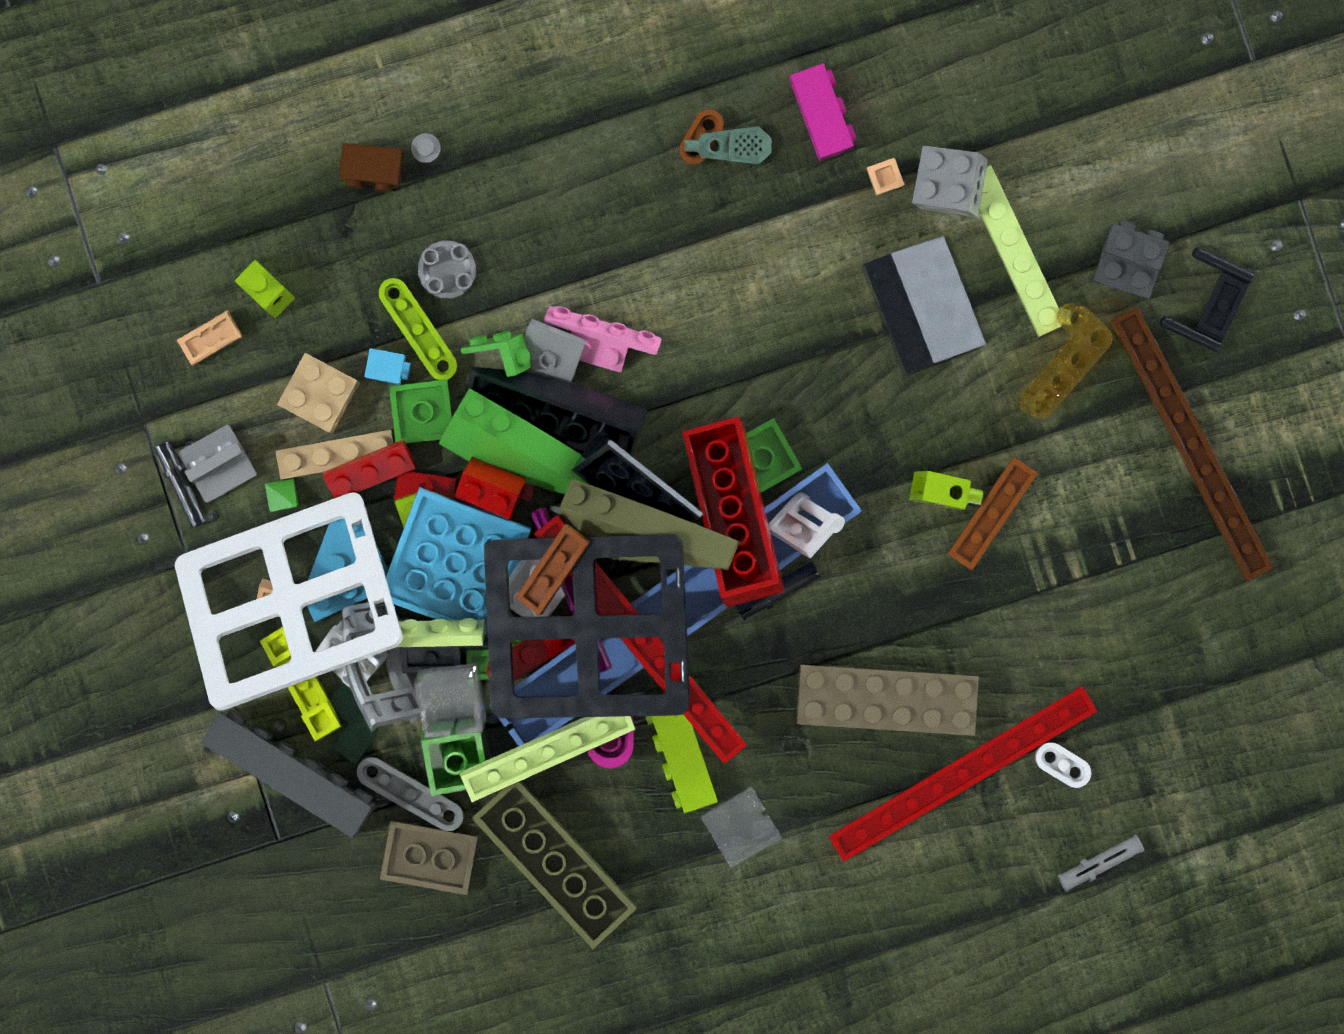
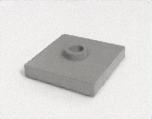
(552, 351)

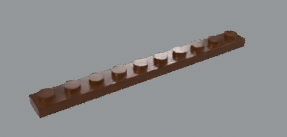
(1191, 444)

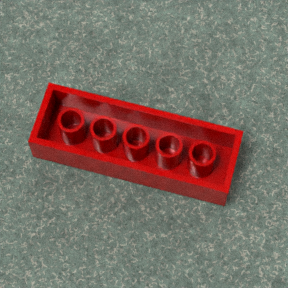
(734, 507)

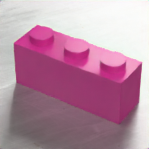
(822, 112)

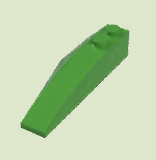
(510, 443)

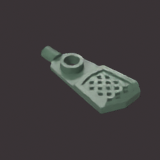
(727, 145)

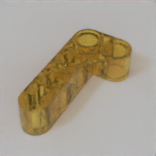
(1061, 363)

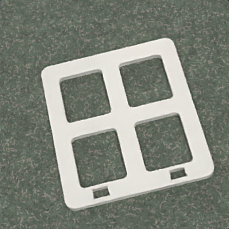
(286, 602)

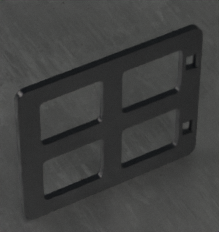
(586, 629)

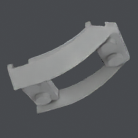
(387, 706)

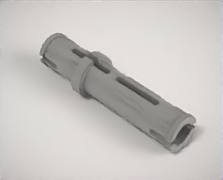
(1069, 879)

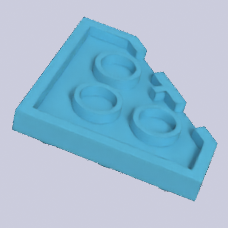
(335, 554)

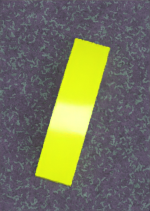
(308, 694)

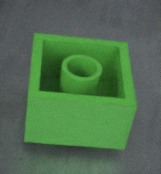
(448, 757)

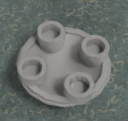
(446, 269)

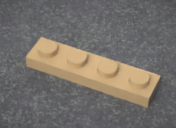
(326, 455)

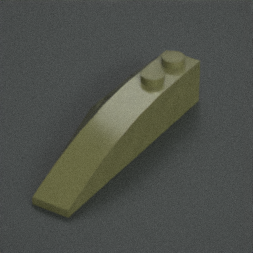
(607, 514)

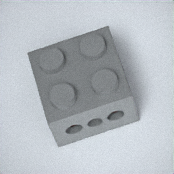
(950, 181)

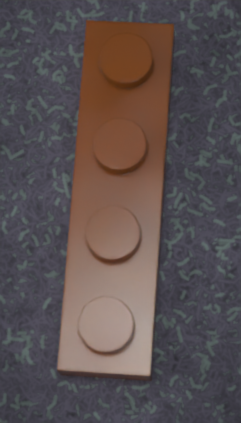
(992, 513)

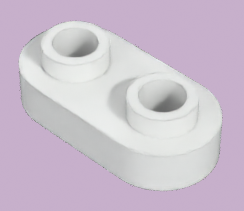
(1062, 765)

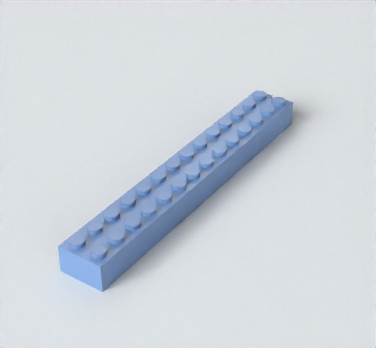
(702, 604)

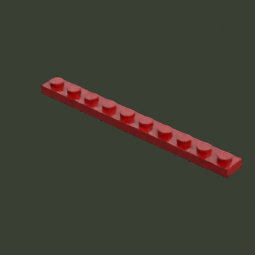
(650, 653)
(962, 773)

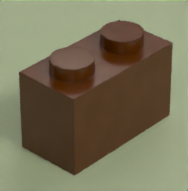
(371, 167)

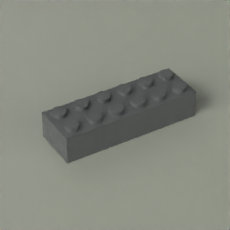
(289, 773)

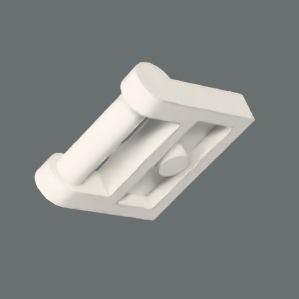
(801, 532)

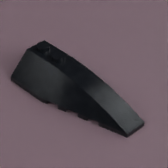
(561, 408)

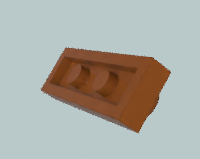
(552, 569)

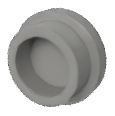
(425, 148)

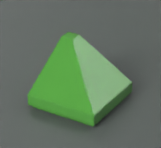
(282, 495)

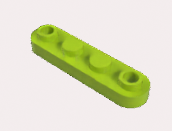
(418, 329)

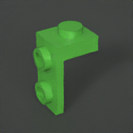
(512, 349)

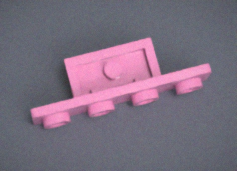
(606, 341)

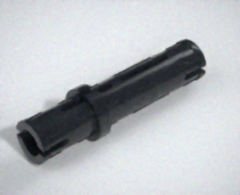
(165, 451)
(790, 583)

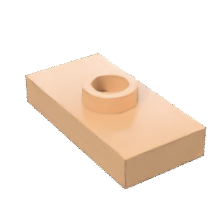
(210, 338)

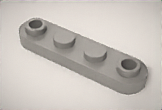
(409, 794)

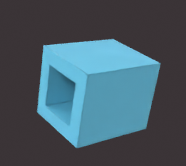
(387, 367)

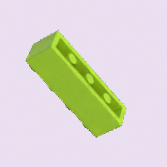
(684, 762)

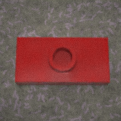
(411, 481)

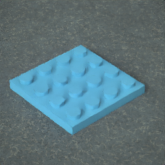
(441, 557)

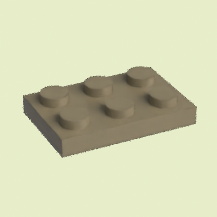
(429, 857)

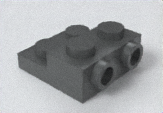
(1131, 259)

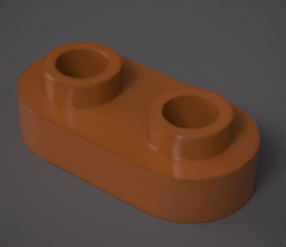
(696, 130)

